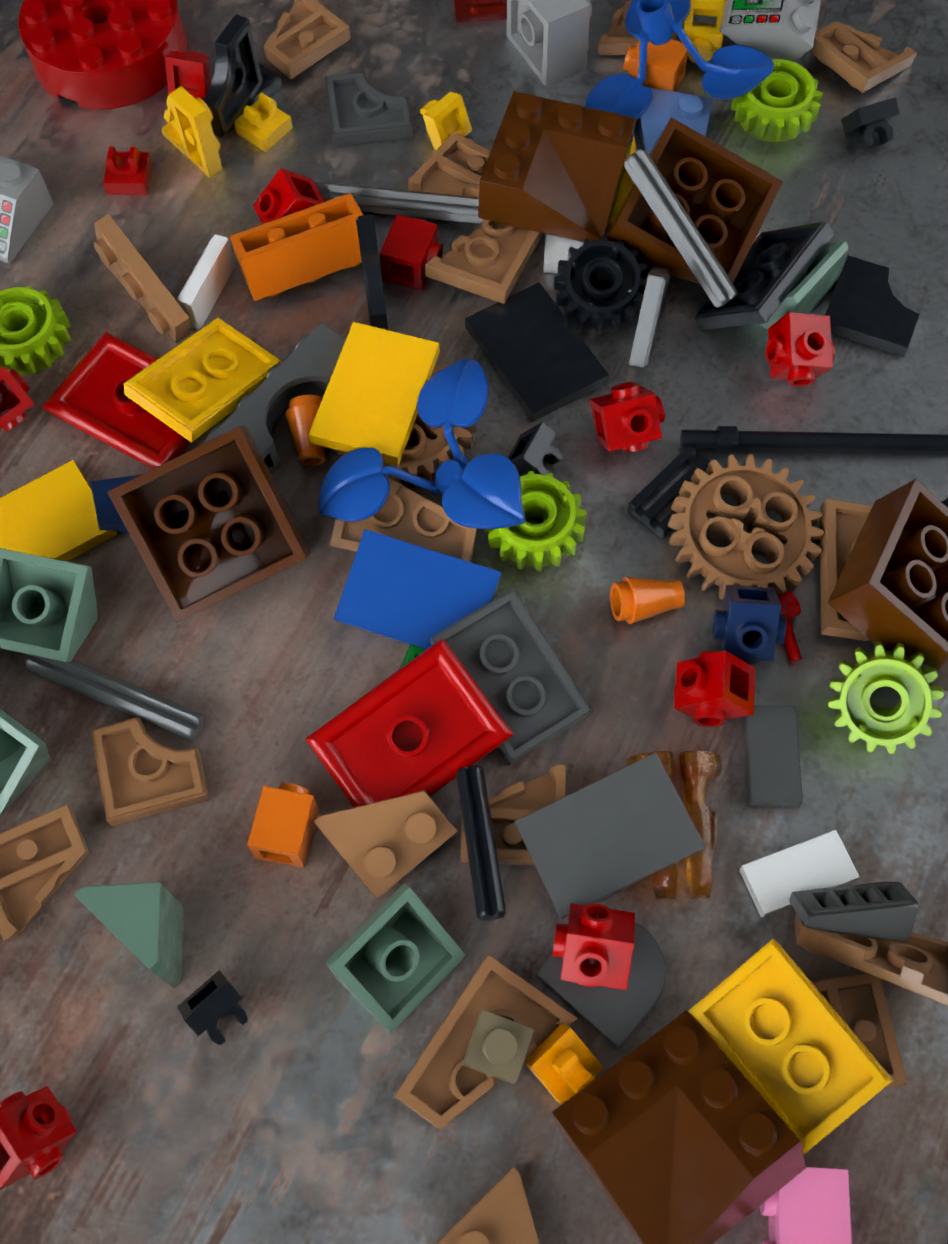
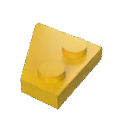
(191, 130)

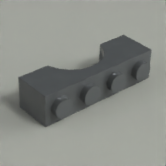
(301, 373)

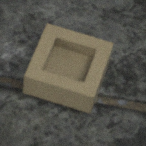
(498, 1047)

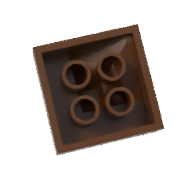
(555, 167)
(717, 190)
(210, 523)
(899, 577)
(680, 1138)

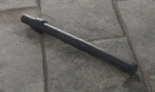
(728, 439)

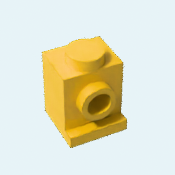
(705, 36)

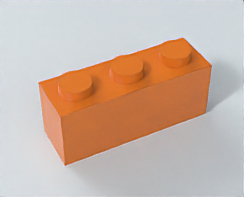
(299, 247)

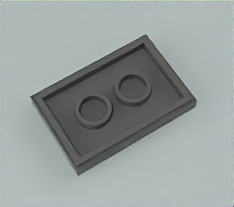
(517, 673)
(609, 835)

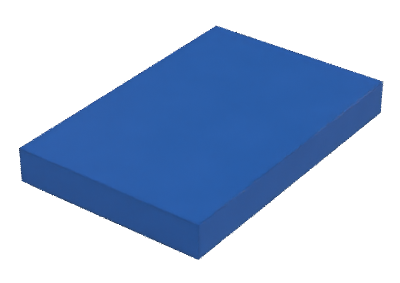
(411, 590)

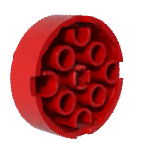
(101, 49)

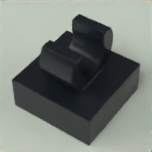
(869, 119)
(534, 447)
(209, 1004)

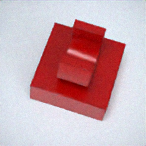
(188, 70)
(127, 172)

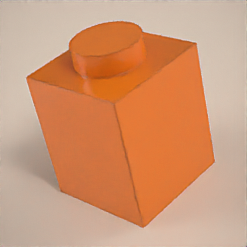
(664, 64)
(284, 825)

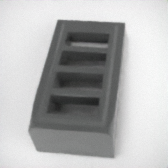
(864, 910)

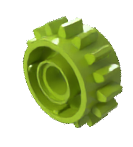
(780, 104)
(31, 330)
(545, 542)
(892, 724)

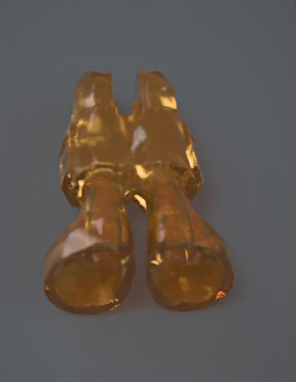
(695, 771)

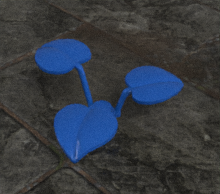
(730, 74)
(474, 494)

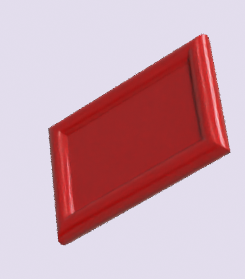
(96, 404)
(410, 731)

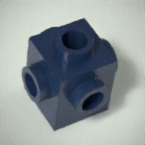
(750, 623)

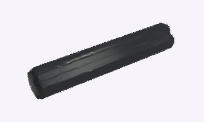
(480, 843)

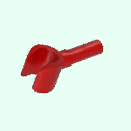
(790, 608)

